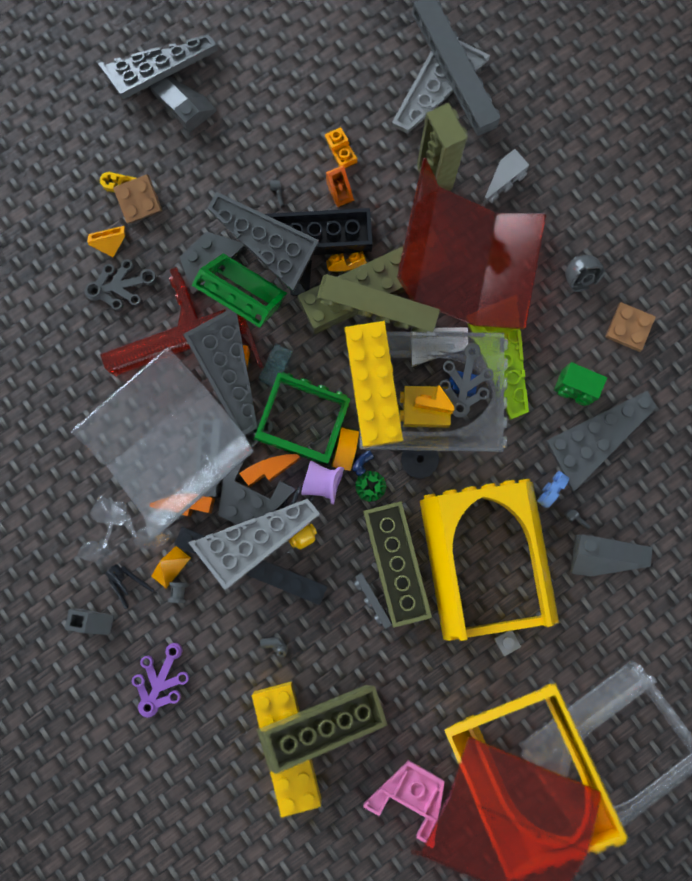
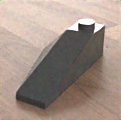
(183, 102)
(603, 556)

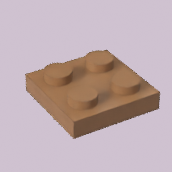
(137, 199)
(630, 327)

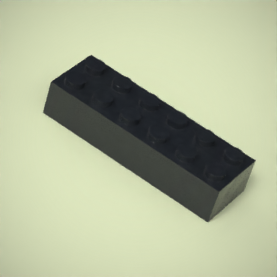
(335, 229)

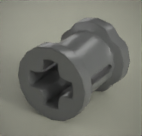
(177, 592)

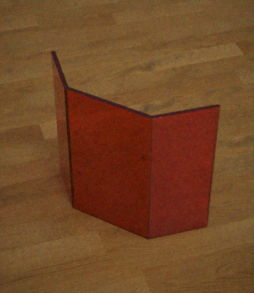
(469, 258)
(511, 820)

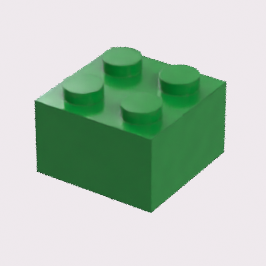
(580, 384)

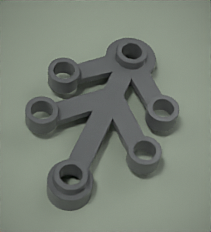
(117, 285)
(465, 384)

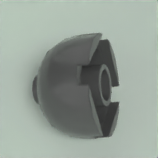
(584, 271)

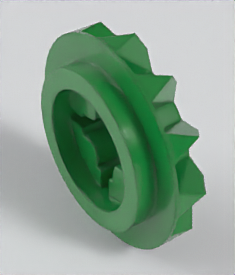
(369, 495)

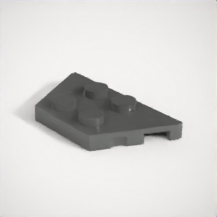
(204, 251)

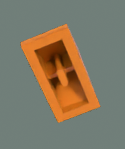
(339, 186)

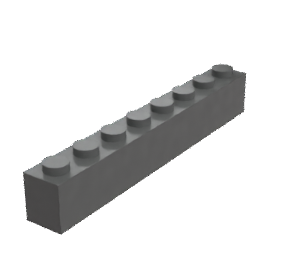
(456, 65)

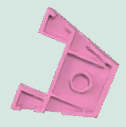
(414, 789)

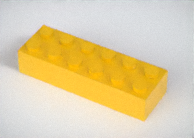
(373, 384)
(297, 786)

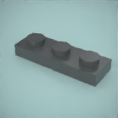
(371, 601)

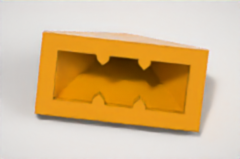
(107, 240)
(170, 566)

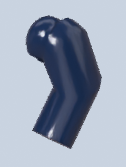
(360, 461)

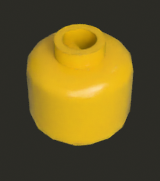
(304, 537)

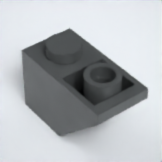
(89, 621)

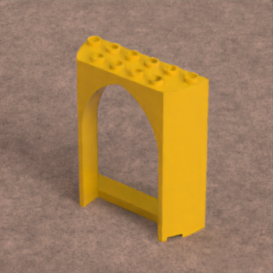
(440, 520)
(607, 827)

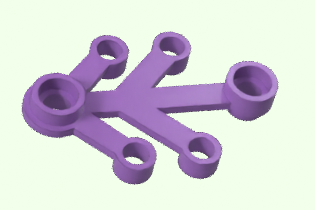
(159, 683)

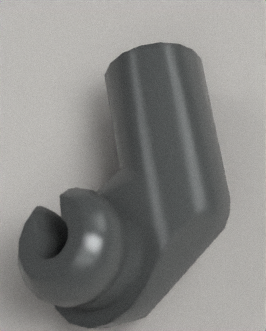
(276, 644)

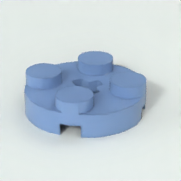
(552, 490)

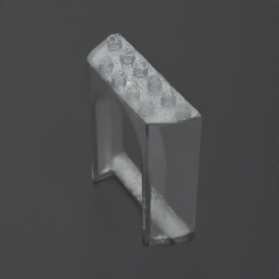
(485, 431)
(550, 750)

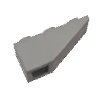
(510, 169)

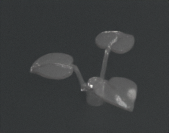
(115, 513)

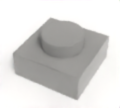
(507, 642)

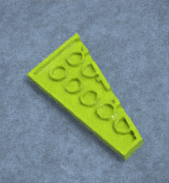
(516, 390)

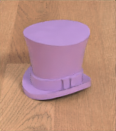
(322, 481)

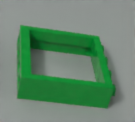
(235, 298)
(320, 391)

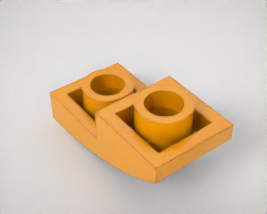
(340, 148)
(339, 263)
(345, 448)

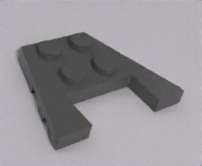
(242, 503)

